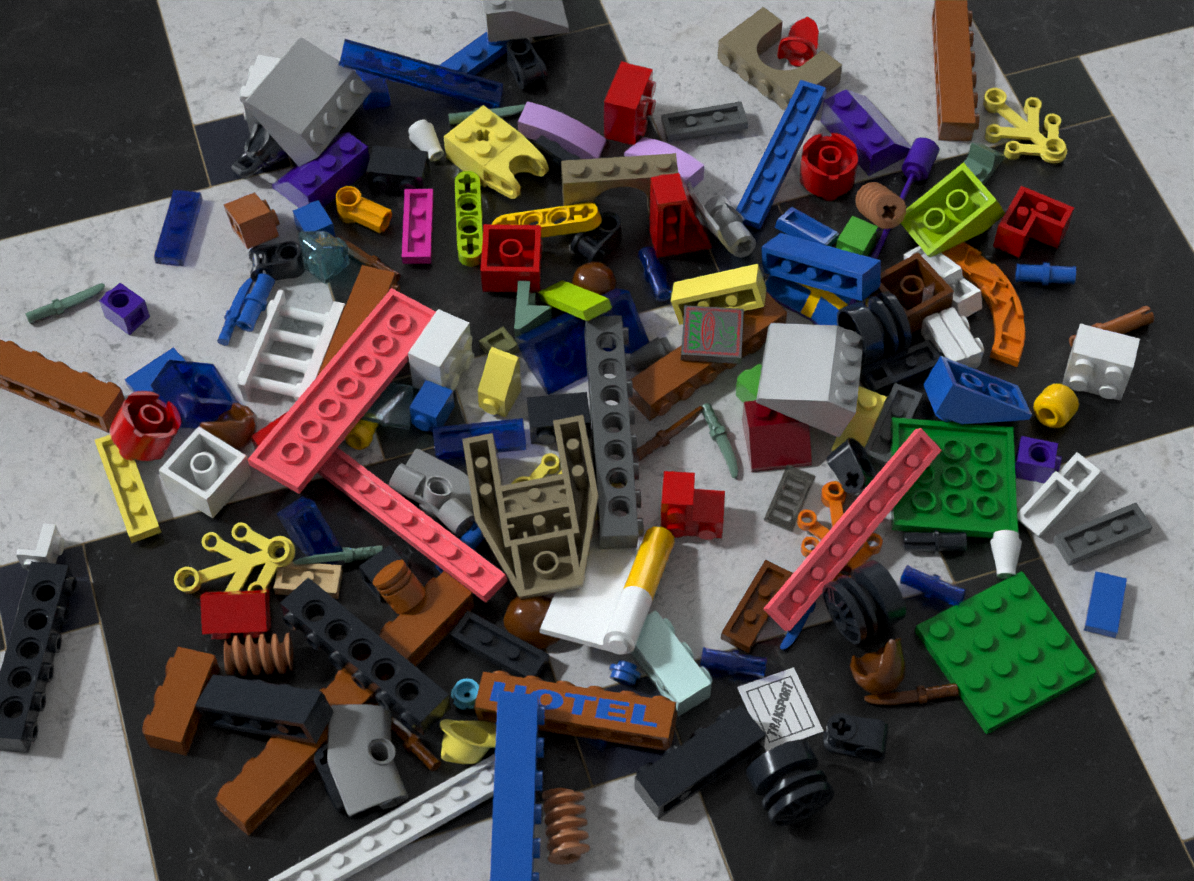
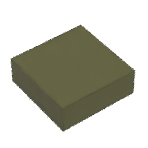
(500, 340)

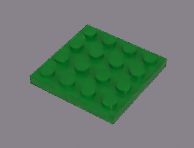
(965, 486)
(1004, 652)

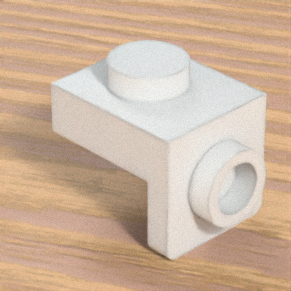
(47, 550)

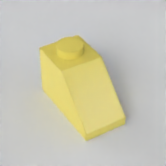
(499, 383)
(867, 413)

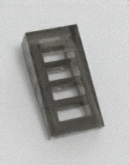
(799, 477)

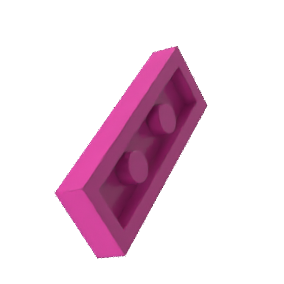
(417, 226)

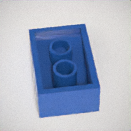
(972, 395)

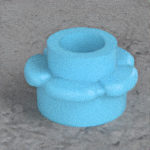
(462, 687)

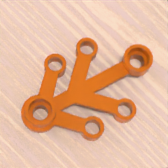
(834, 503)

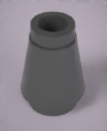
(650, 353)

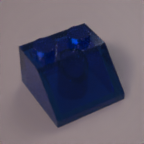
(194, 390)

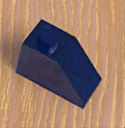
(309, 528)

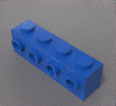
(821, 266)

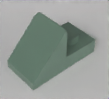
(983, 161)
(528, 314)

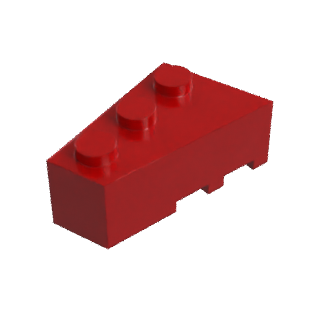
(674, 218)

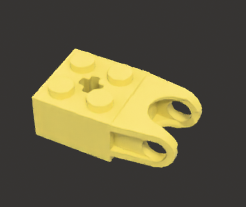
(493, 152)

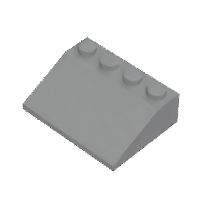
(523, 18)
(306, 100)
(812, 374)

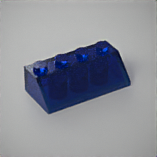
(557, 348)

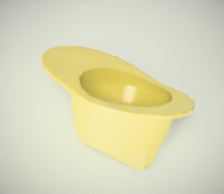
(466, 740)

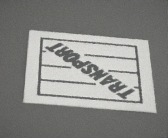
(780, 708)

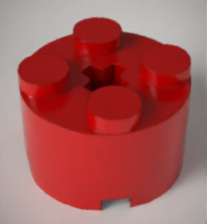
(828, 165)
(144, 426)

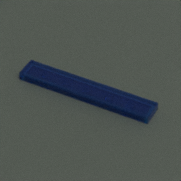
(420, 74)

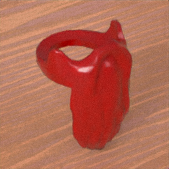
(800, 43)

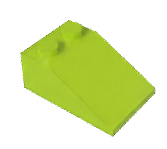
(951, 212)

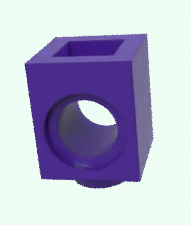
(124, 308)
(1031, 449)

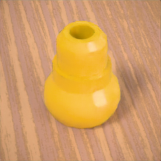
(361, 435)

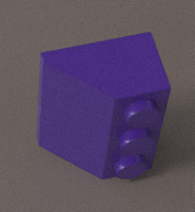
(861, 122)
(321, 178)

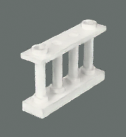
(276, 311)

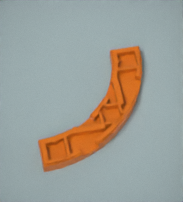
(1001, 300)

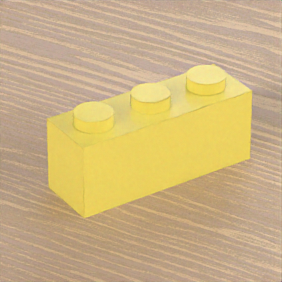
(732, 288)

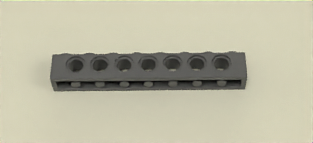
(613, 531)

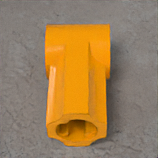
(355, 208)

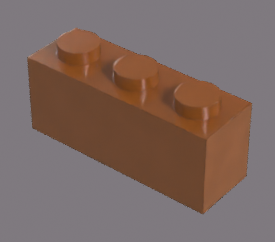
(174, 714)

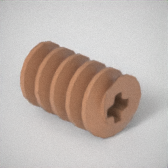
(880, 205)
(258, 655)
(564, 825)

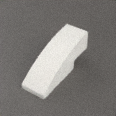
(966, 296)
(1059, 495)

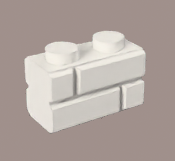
(952, 337)

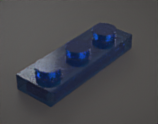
(178, 228)
(507, 434)

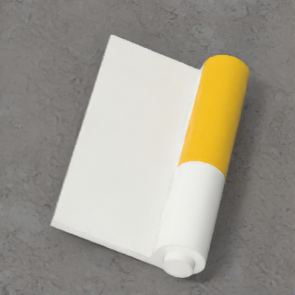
(614, 595)

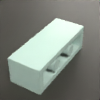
(671, 664)

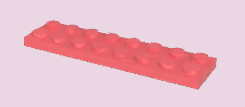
(342, 392)

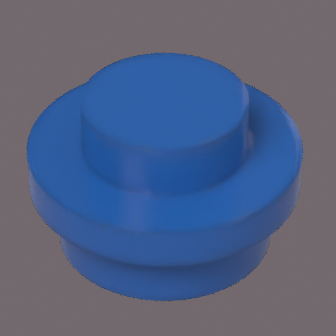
(624, 673)

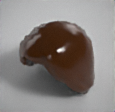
(234, 426)
(525, 618)
(880, 670)

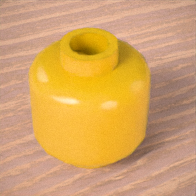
(1056, 405)

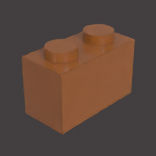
(252, 220)

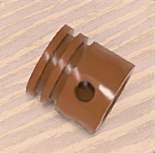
(399, 586)

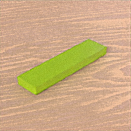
(575, 300)

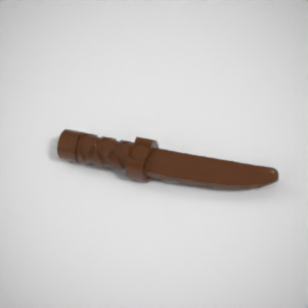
(366, 259)
(662, 437)
(919, 695)
(413, 744)

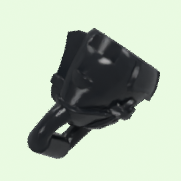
(260, 150)

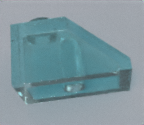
(323, 254)

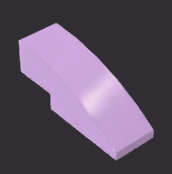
(558, 127)
(688, 167)

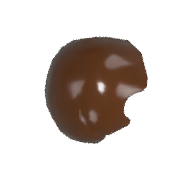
(595, 278)

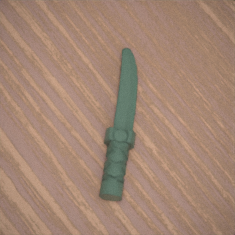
(501, 112)
(58, 306)
(719, 434)
(348, 554)

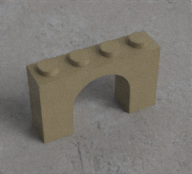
(754, 36)
(590, 177)

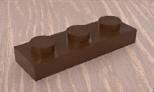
(749, 616)

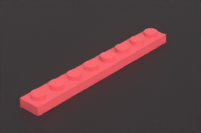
(413, 525)
(852, 530)

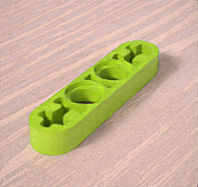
(466, 218)

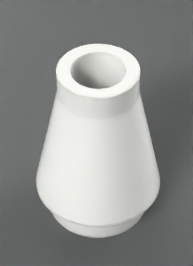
(425, 138)
(1006, 552)

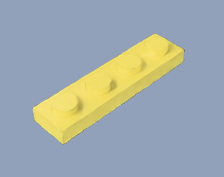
(128, 491)

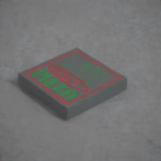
(712, 334)

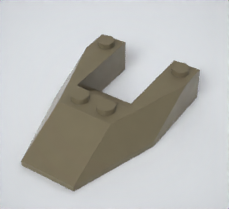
(538, 525)

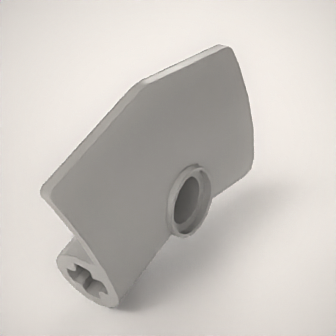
(725, 224)
(438, 490)
(363, 781)

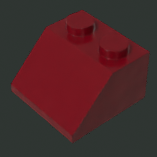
(774, 439)

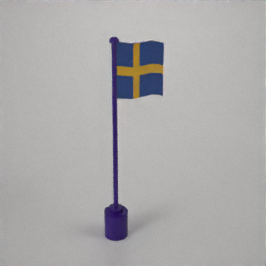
(820, 305)

